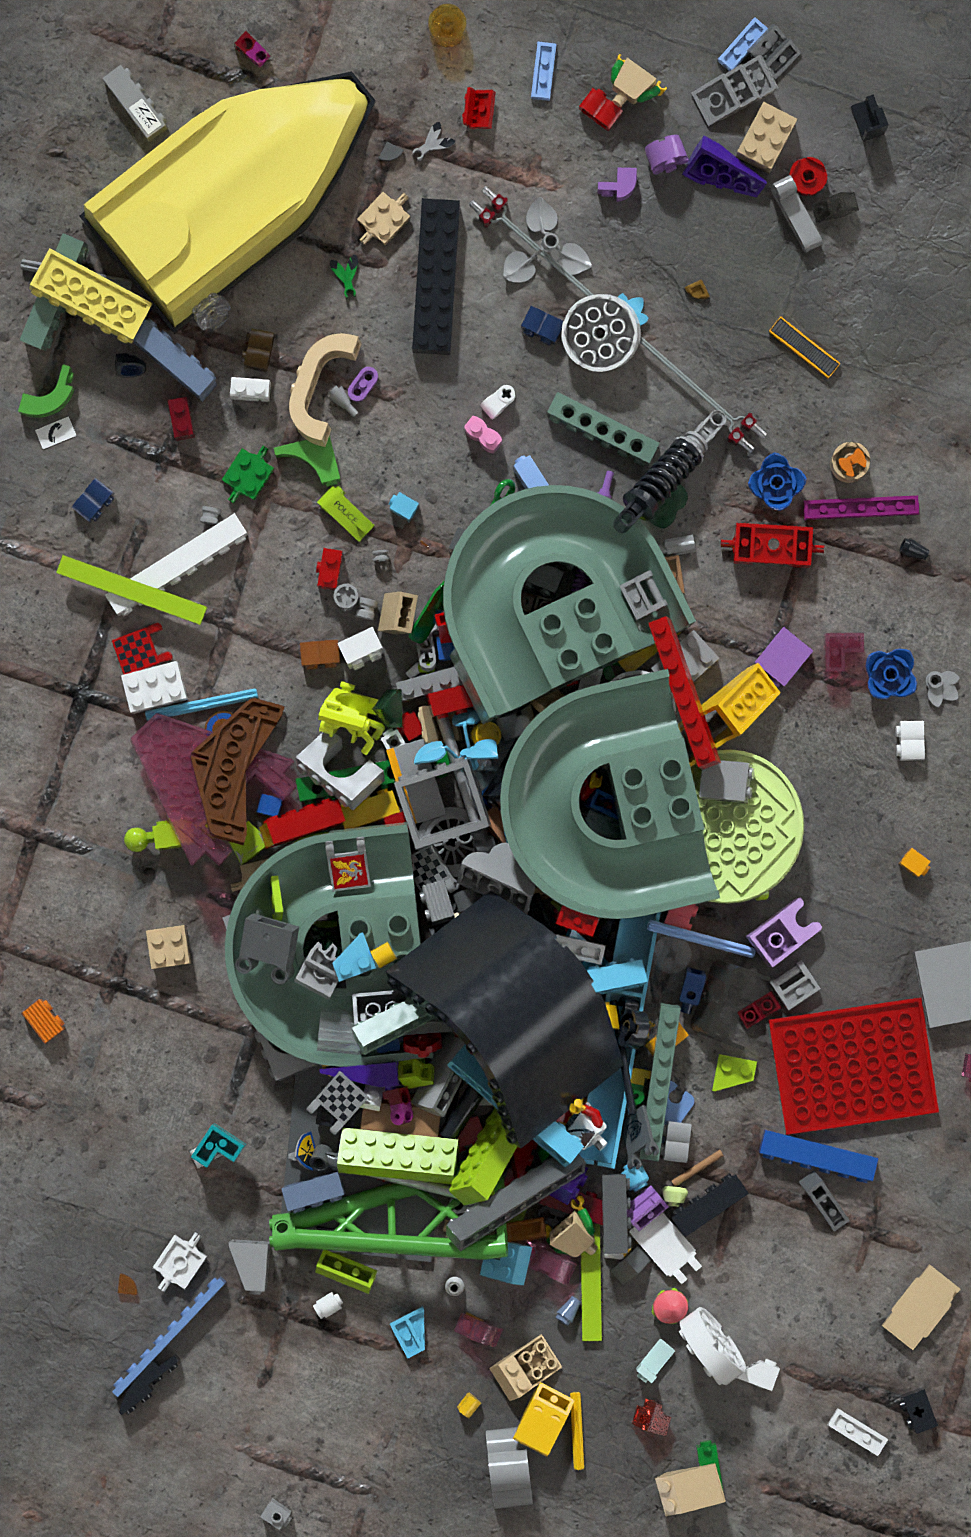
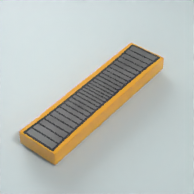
(804, 347)

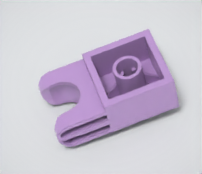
(788, 934)

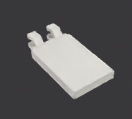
(666, 1246)

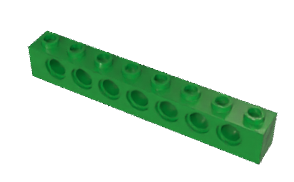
(305, 784)

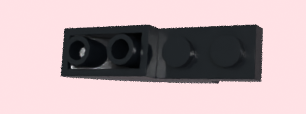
(141, 1387)

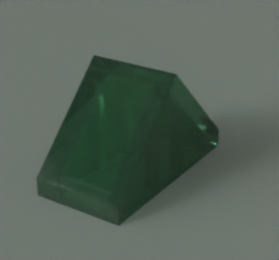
(390, 708)

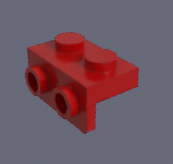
(478, 108)

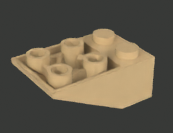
(525, 1368)

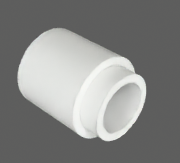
(328, 1305)

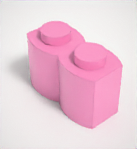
(487, 437)

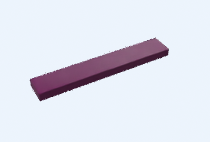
(861, 507)

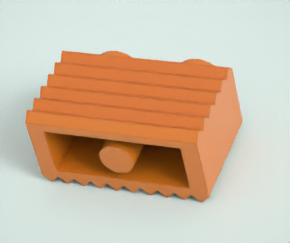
(43, 1020)

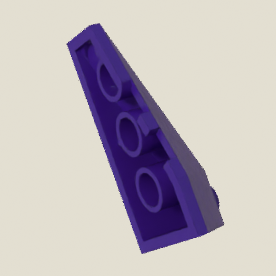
(717, 166)
(371, 1074)

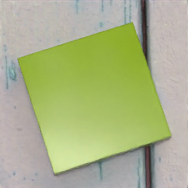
(276, 898)

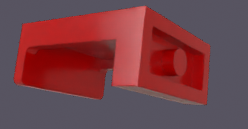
(577, 921)

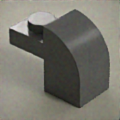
(462, 900)

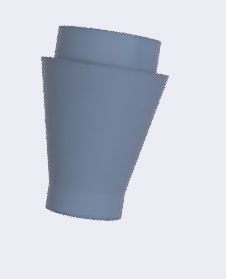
(568, 1311)

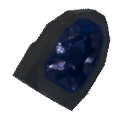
(129, 365)

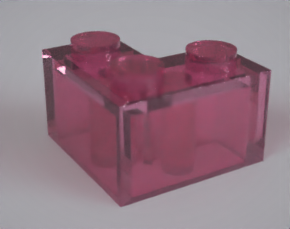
(836, 647)

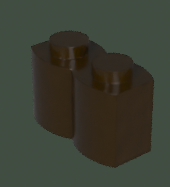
(259, 350)

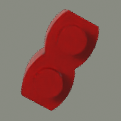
(600, 109)

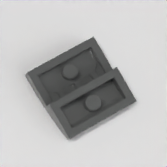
(775, 49)

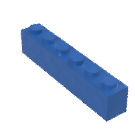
(818, 1155)

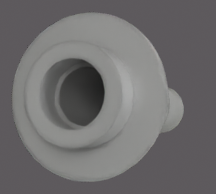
(340, 398)

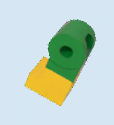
(637, 1082)

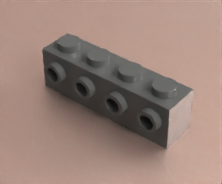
(615, 1213)

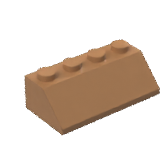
(422, 1123)

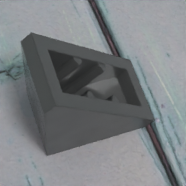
(631, 1265)

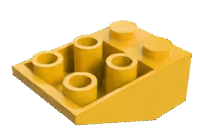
(543, 1419)

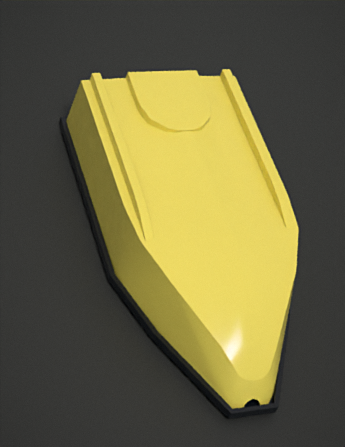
(228, 190)

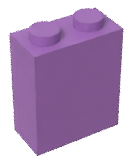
(783, 657)

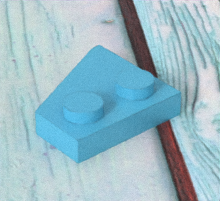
(354, 959)
(410, 1332)

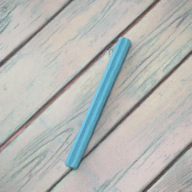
(203, 704)

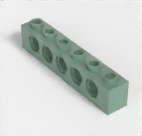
(561, 403)

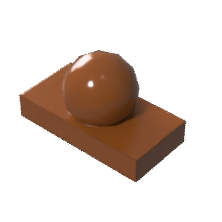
(526, 1230)

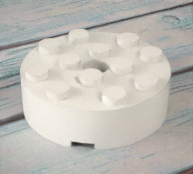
(620, 328)
(711, 1346)

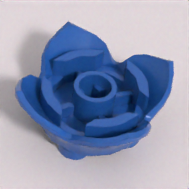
(791, 479)
(899, 661)

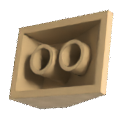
(690, 1489)

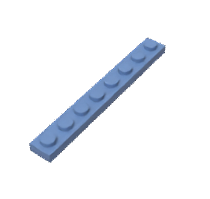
(174, 1328)

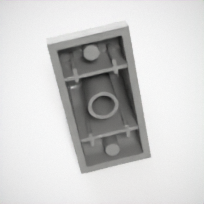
(499, 874)
(508, 1469)

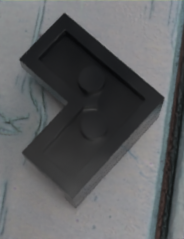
(869, 118)

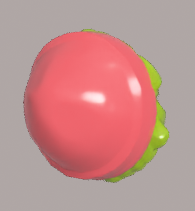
(670, 1306)

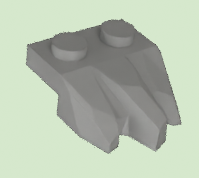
(318, 971)

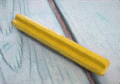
(577, 1435)

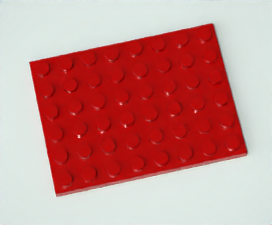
(853, 1066)

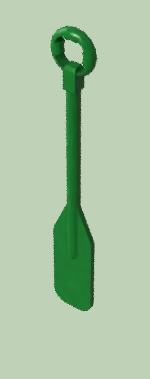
(426, 620)

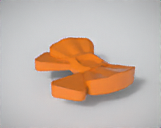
(846, 463)

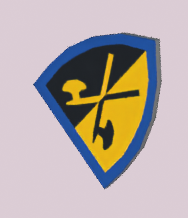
(304, 1150)

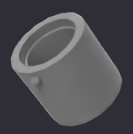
(346, 597)

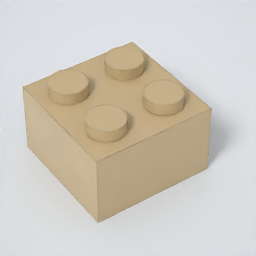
(168, 947)

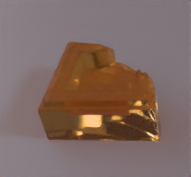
(127, 1285)

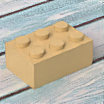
(766, 137)

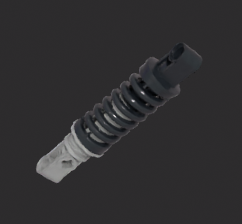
(668, 473)

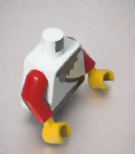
(586, 1125)

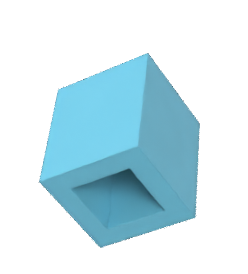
(403, 506)

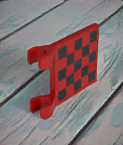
(137, 650)

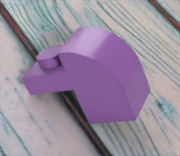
(623, 187)

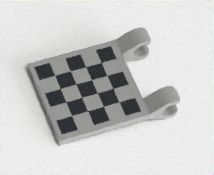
(430, 868)
(341, 1099)

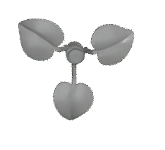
(544, 218)

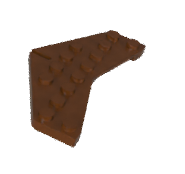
(229, 754)

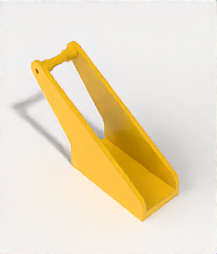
(740, 703)

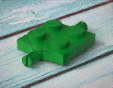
(248, 474)

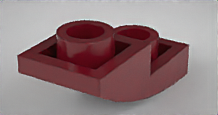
(759, 1009)

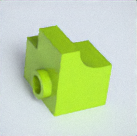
(415, 1073)

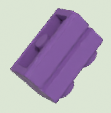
(646, 1208)

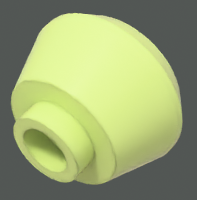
(674, 1195)

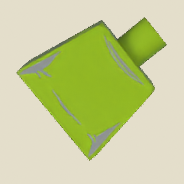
(253, 845)

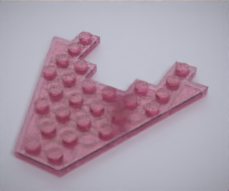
(165, 754)

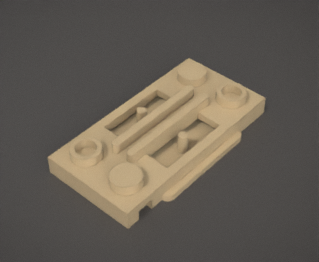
(921, 1307)

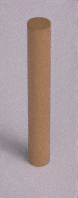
(697, 1168)

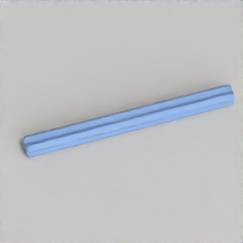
(701, 939)

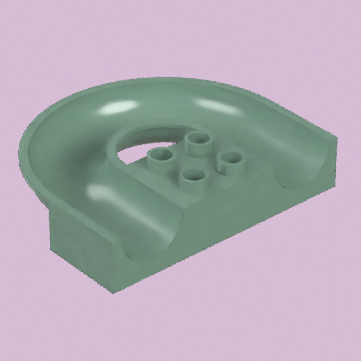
(520, 657)
(662, 845)
(384, 913)

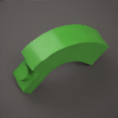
(51, 403)

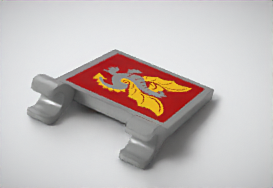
(348, 869)

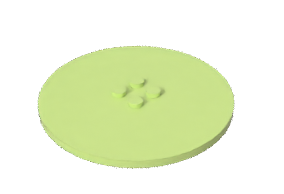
(754, 841)

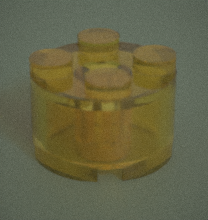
(447, 36)

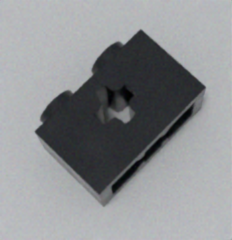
(919, 1399)

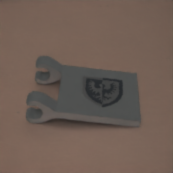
(638, 1136)

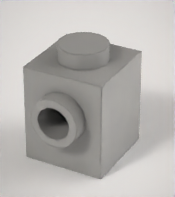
(276, 1514)

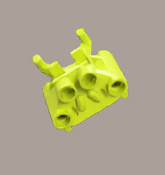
(350, 711)

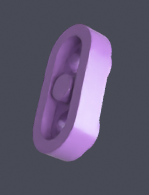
(362, 384)

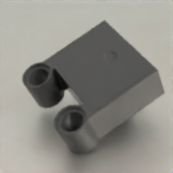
(268, 942)

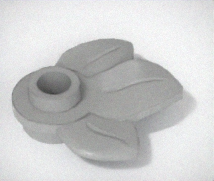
(944, 688)

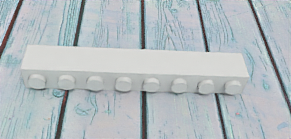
(185, 560)

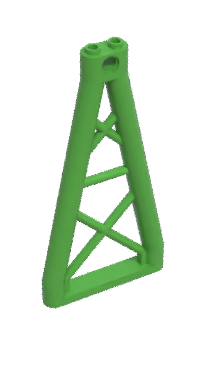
(356, 1240)

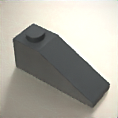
(824, 1200)

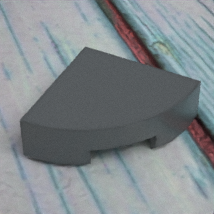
(390, 152)

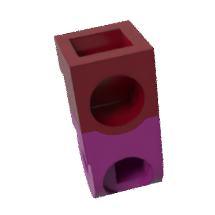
(252, 49)
(400, 1105)

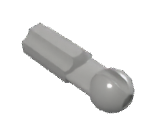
(678, 546)

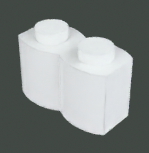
(911, 740)

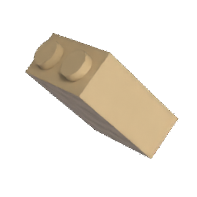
(397, 613)

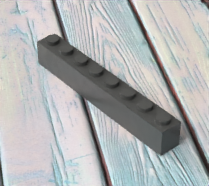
(512, 1201)

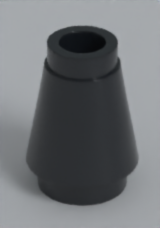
(913, 549)

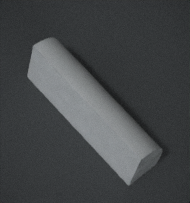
(438, 1097)

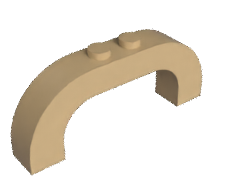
(301, 391)

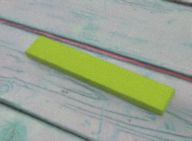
(591, 1292)

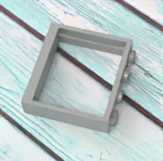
(453, 832)

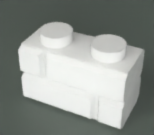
(250, 389)

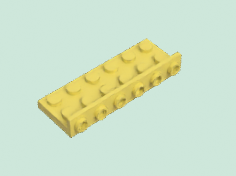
(90, 296)

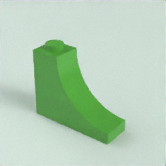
(318, 457)

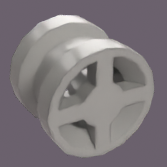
(210, 515)

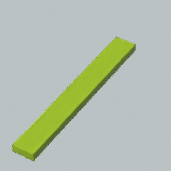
(131, 590)

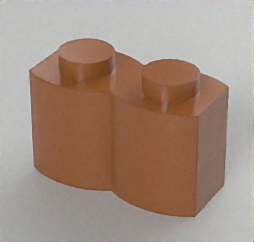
(320, 653)

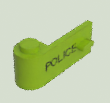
(345, 513)

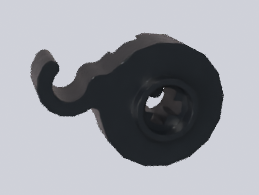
(634, 1024)

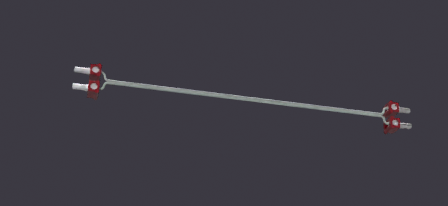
(500, 203)

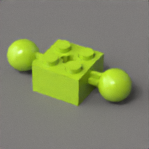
(162, 835)

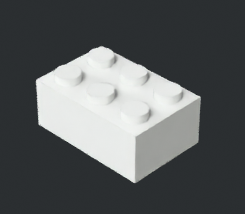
(361, 648)
(154, 687)

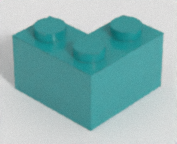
(218, 1141)

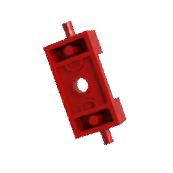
(752, 540)

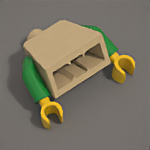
(633, 83)
(574, 1233)

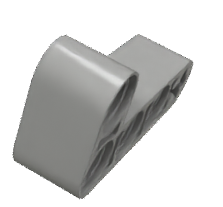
(795, 213)

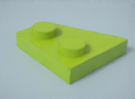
(732, 1072)

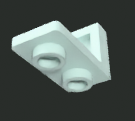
(654, 1361)

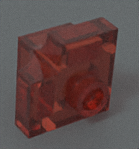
(651, 1418)

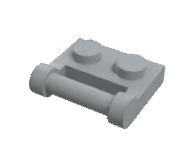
(637, 597)
(797, 991)

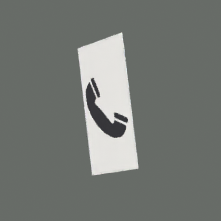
(55, 432)

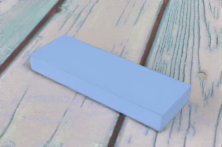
(738, 49)
(543, 71)

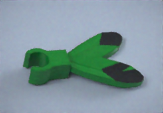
(348, 275)

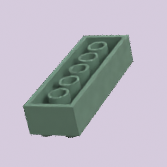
(45, 316)

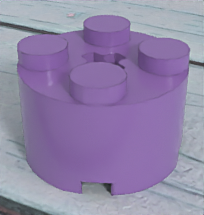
(666, 154)

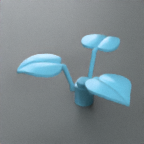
(481, 750)

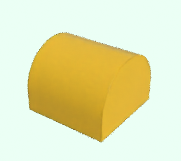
(383, 955)
(468, 1405)

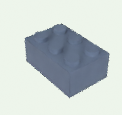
(313, 1191)

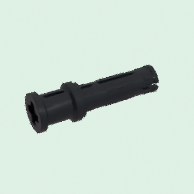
(606, 926)

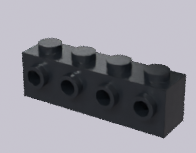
(710, 1204)

